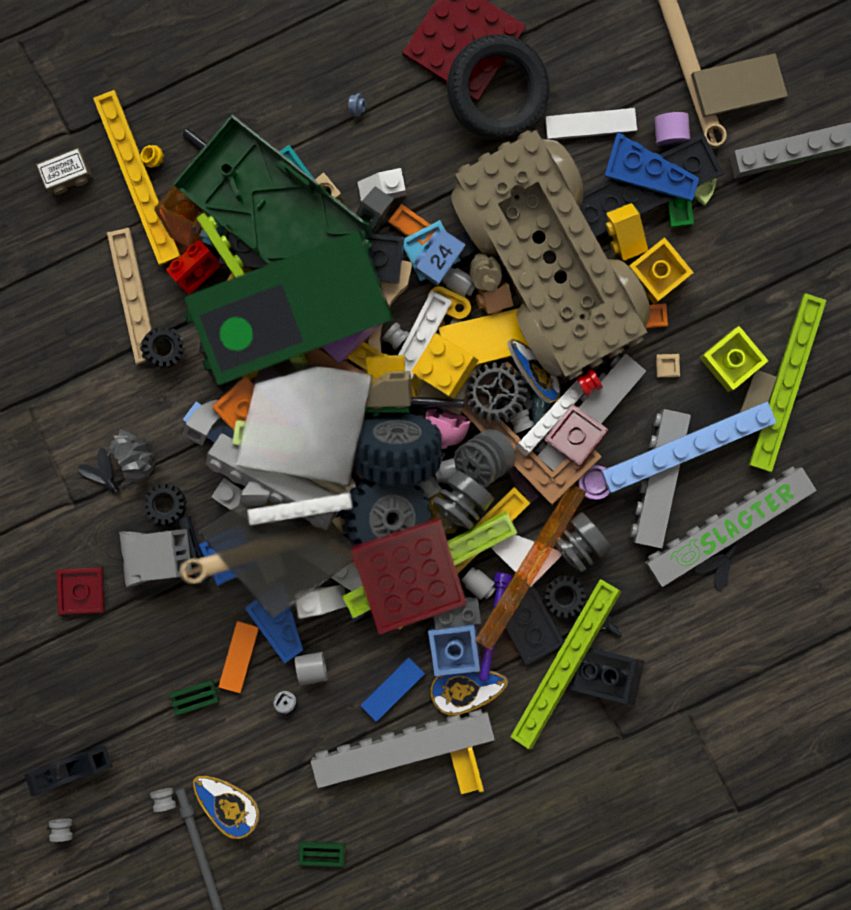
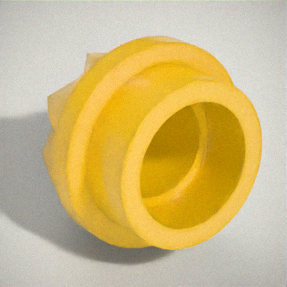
(152, 156)

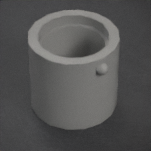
(311, 668)

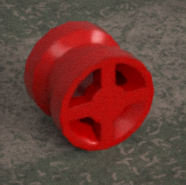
(589, 382)

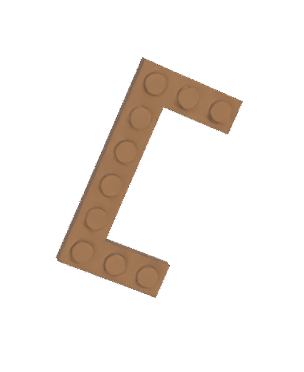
(548, 483)

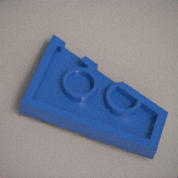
(279, 631)

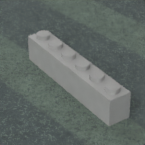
(600, 403)
(282, 488)
(659, 488)

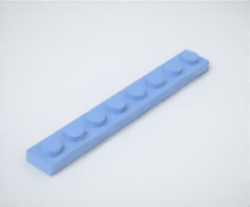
(688, 447)

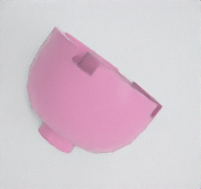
(452, 427)

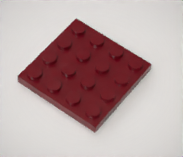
(450, 28)
(408, 575)

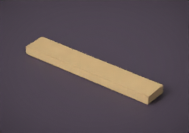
(130, 289)

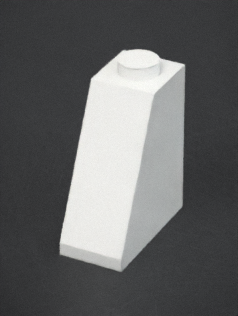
(515, 549)
(321, 601)

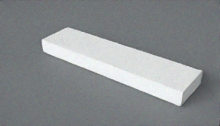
(590, 124)
(424, 329)

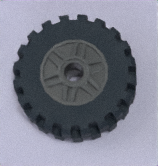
(398, 449)
(373, 503)

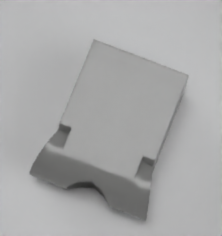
(153, 555)

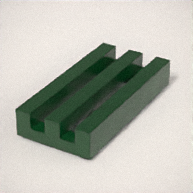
(175, 703)
(326, 845)

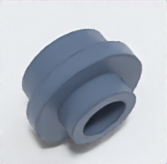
(357, 104)

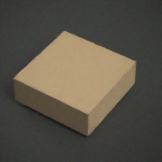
(667, 365)

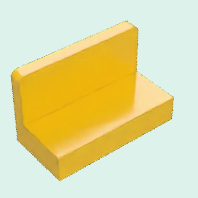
(467, 770)

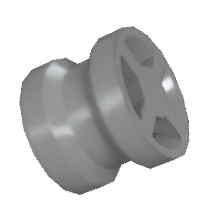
(395, 336)
(521, 422)
(163, 799)
(60, 830)

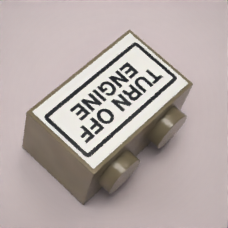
(64, 171)

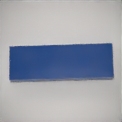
(392, 689)

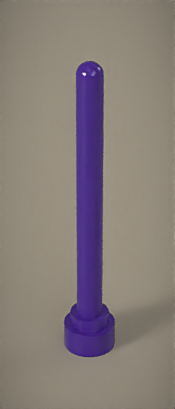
(502, 581)

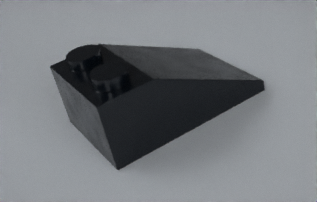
(608, 676)

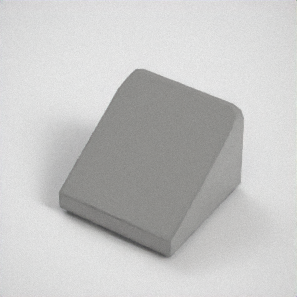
(254, 496)

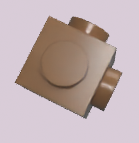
(495, 301)

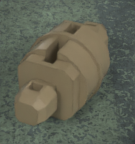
(485, 272)

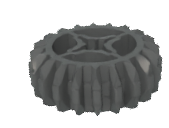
(487, 390)

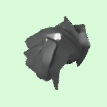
(132, 456)

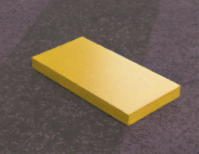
(485, 336)

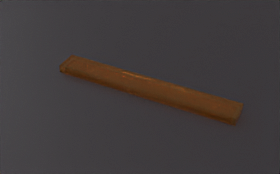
(530, 567)

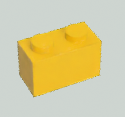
(627, 232)

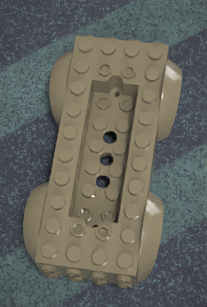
(540, 189)

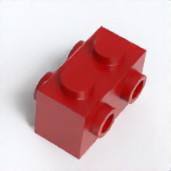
(193, 267)

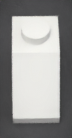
(389, 182)

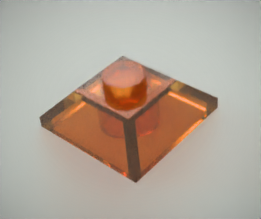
(179, 217)

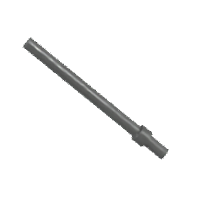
(187, 813)

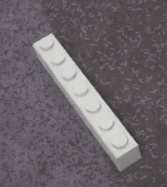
(547, 422)
(300, 508)

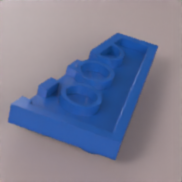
(648, 170)

